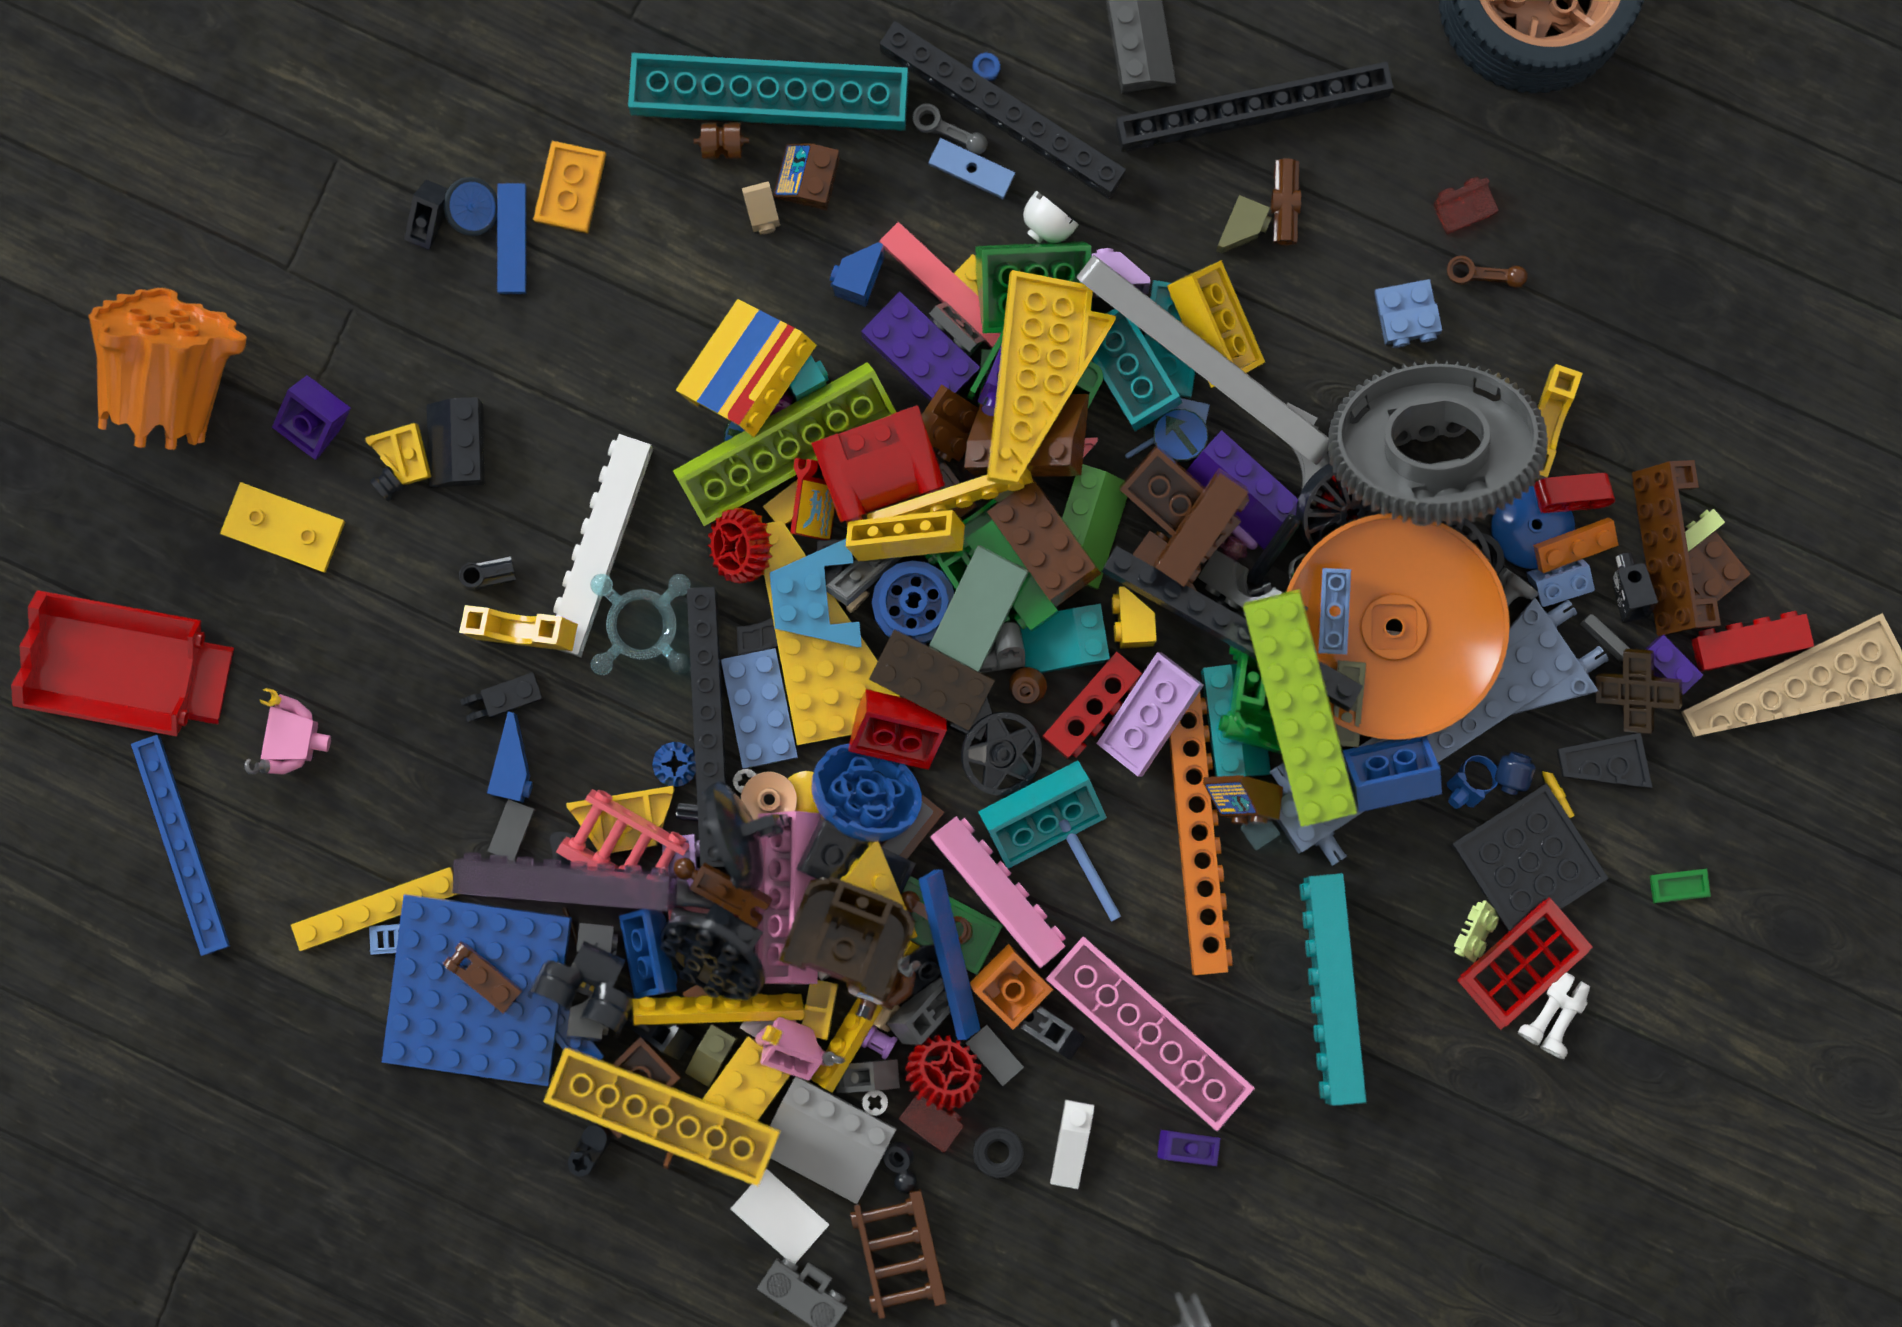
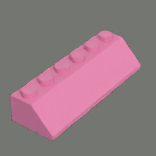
(787, 889)
(997, 891)

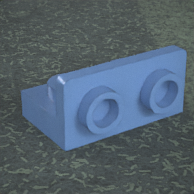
(1562, 582)

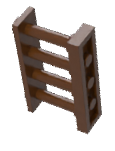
(925, 1262)

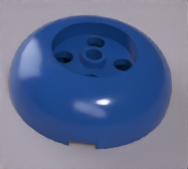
(876, 805)

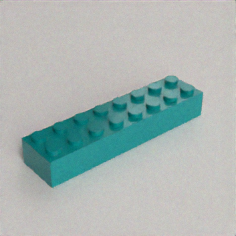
(1334, 989)

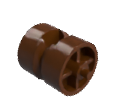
(721, 140)

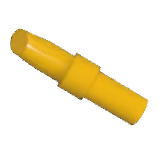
(1558, 792)

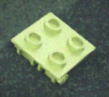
(1484, 921)

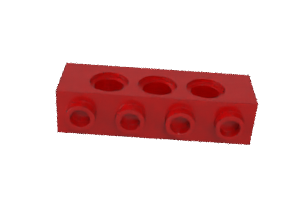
(1058, 734)

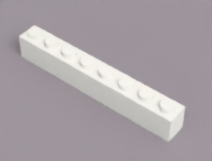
(602, 534)

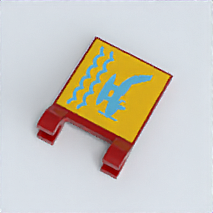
(813, 503)

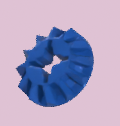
(684, 773)

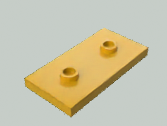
(282, 527)

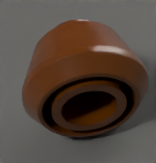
(1033, 682)

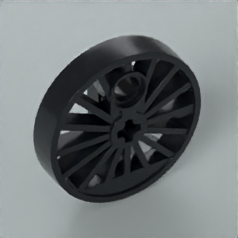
(1335, 514)

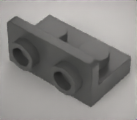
(956, 328)

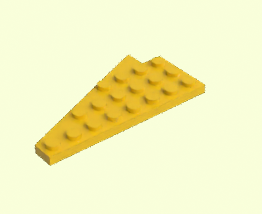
(1043, 355)
(820, 676)

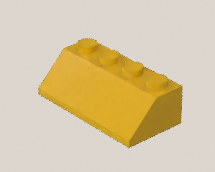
(1215, 314)

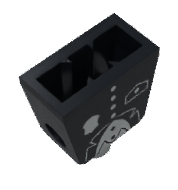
(1633, 589)

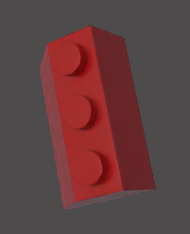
(896, 730)

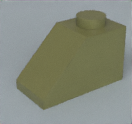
(1244, 224)
(711, 1055)

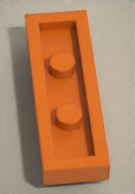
(1575, 545)

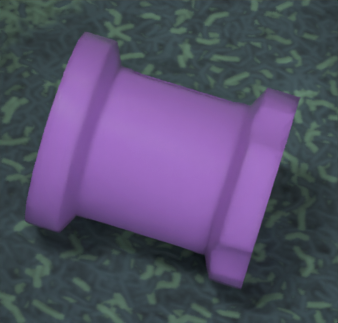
(879, 1042)

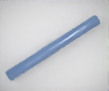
(1090, 872)

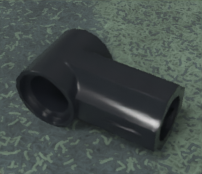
(491, 573)

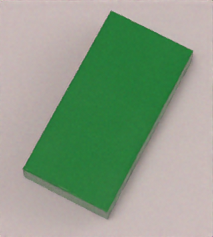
(1680, 886)

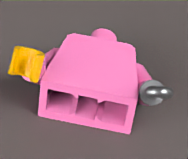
(288, 737)
(793, 1049)

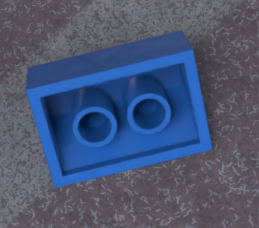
(1392, 772)
(648, 965)

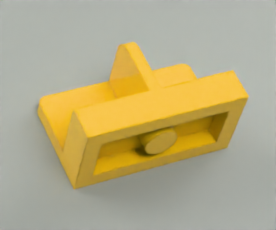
(820, 1008)

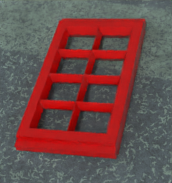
(1564, 928)

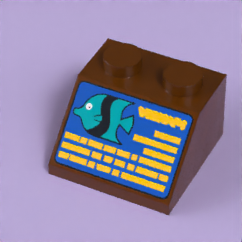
(807, 175)
(1245, 798)

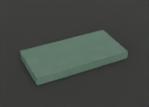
(979, 608)

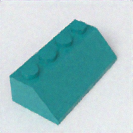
(1228, 756)
(1031, 817)

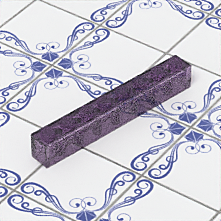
(565, 883)

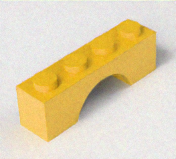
(1554, 405)
(502, 627)

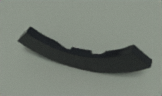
(762, 635)

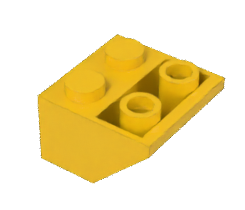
(1135, 620)

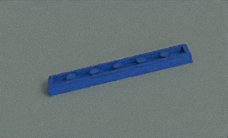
(949, 954)

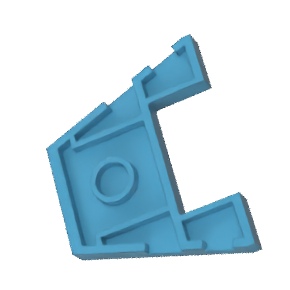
(801, 597)

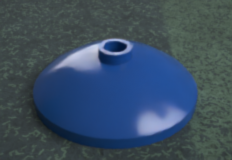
(1515, 531)

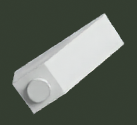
(1072, 1143)

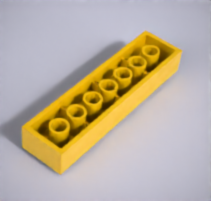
(662, 1116)

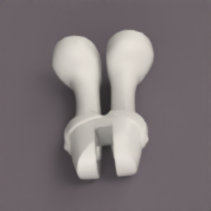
(1570, 1006)

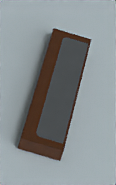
(909, 840)

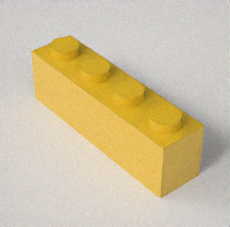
(905, 535)

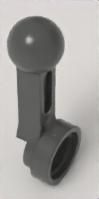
(974, 142)

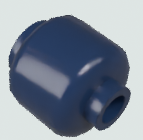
(1515, 772)

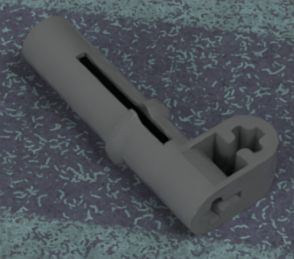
(1007, 650)

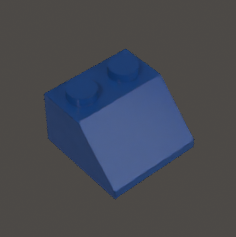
(858, 274)

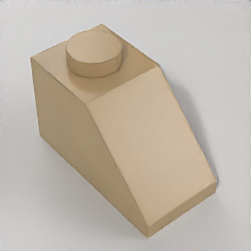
(761, 208)

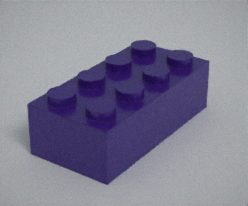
(919, 349)

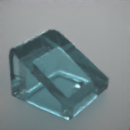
(1260, 834)

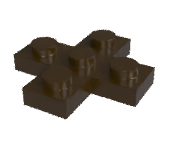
(1639, 690)

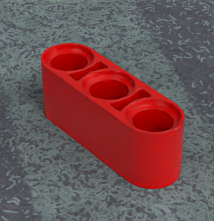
(1574, 492)

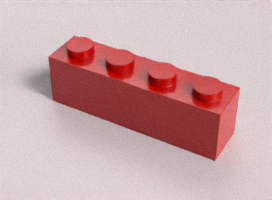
(1752, 642)

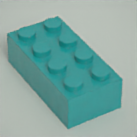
(1134, 373)

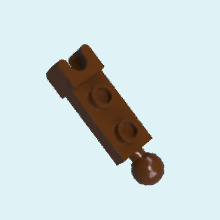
(719, 889)

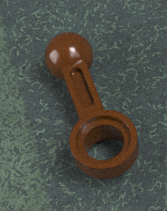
(1514, 276)
(913, 904)

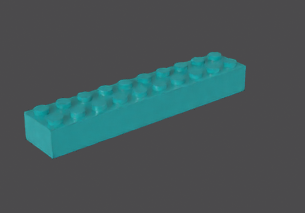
(768, 91)

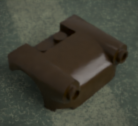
(849, 935)

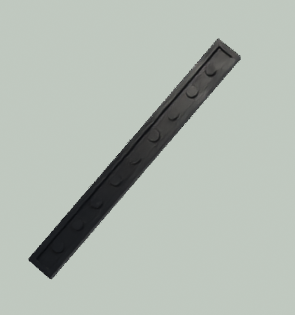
(1209, 616)

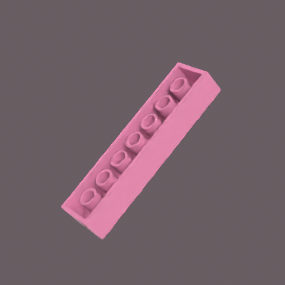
(1149, 1033)

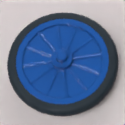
(471, 206)

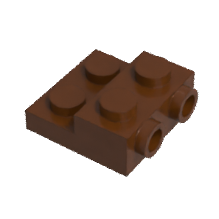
(948, 423)
(1715, 568)

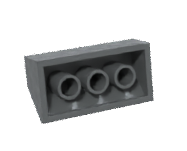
(1140, 44)

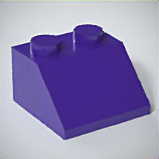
(310, 416)

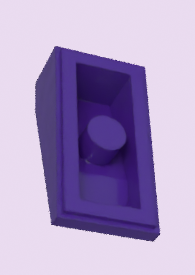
(1188, 1148)

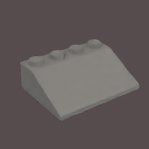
(829, 1139)

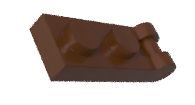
(483, 977)

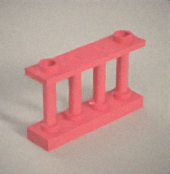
(575, 848)

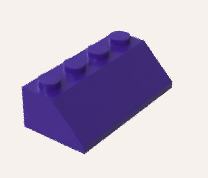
(1268, 498)

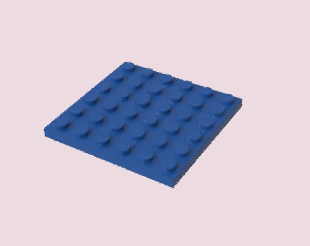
(448, 1025)

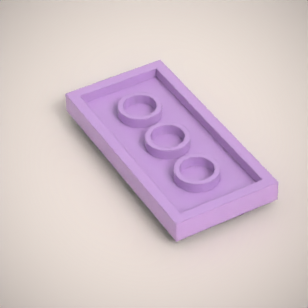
(1149, 714)

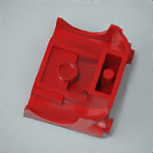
(879, 464)

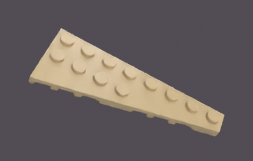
(1837, 672)

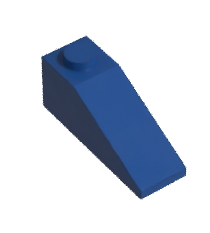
(511, 769)

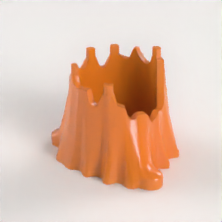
(160, 363)

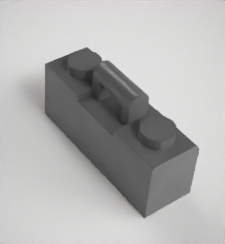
(792, 1292)

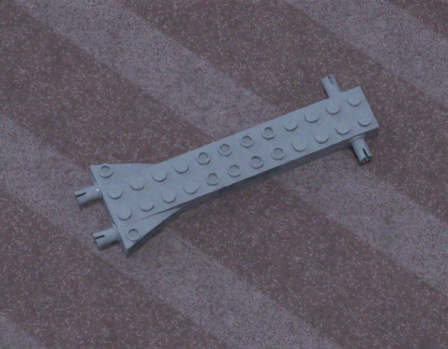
(1534, 674)

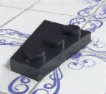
(1607, 761)

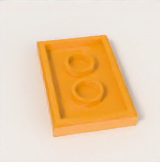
(569, 187)

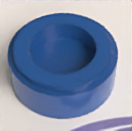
(987, 66)

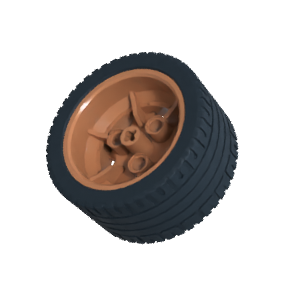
(1523, 55)

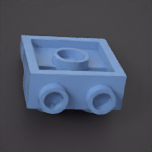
(1408, 313)

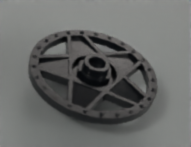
(1001, 753)

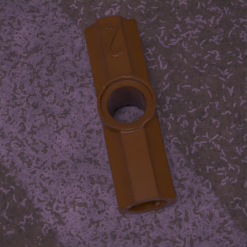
(1286, 202)

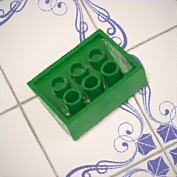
(1044, 259)

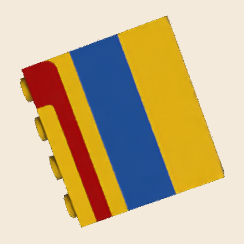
(746, 366)

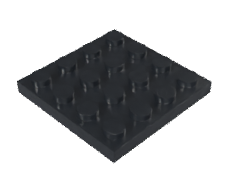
(1528, 857)

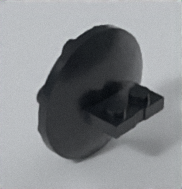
(739, 835)
(715, 953)

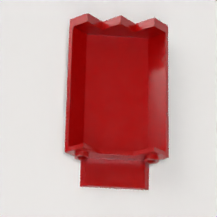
(119, 665)

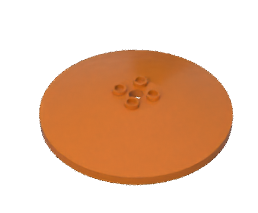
(1448, 612)

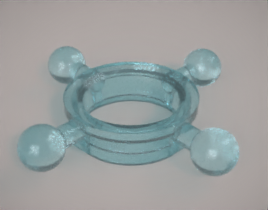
(678, 662)

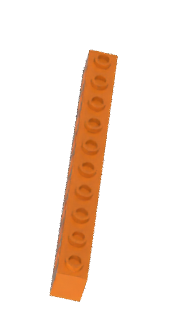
(1189, 847)

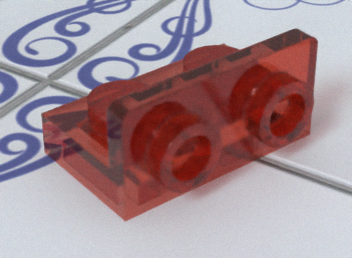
(1465, 205)
(935, 1126)

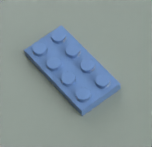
(759, 708)

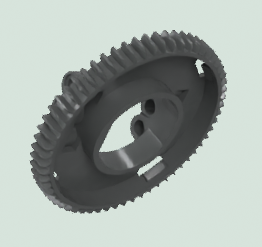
(1428, 403)

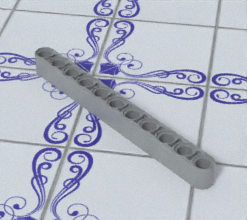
(1204, 359)

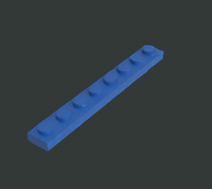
(180, 845)

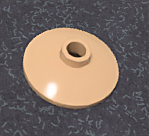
(764, 784)

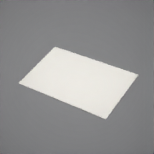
(780, 1217)

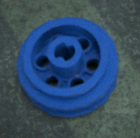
(901, 575)

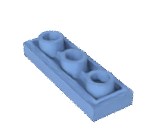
(956, 160)
(1335, 592)

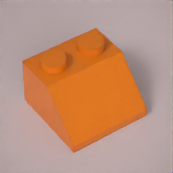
(1010, 986)

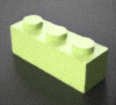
(1703, 528)

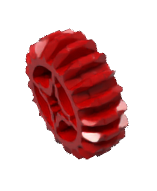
(740, 545)
(931, 1081)

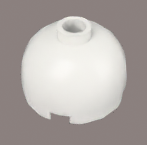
(1047, 220)

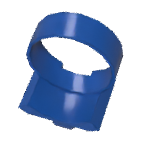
(1462, 792)

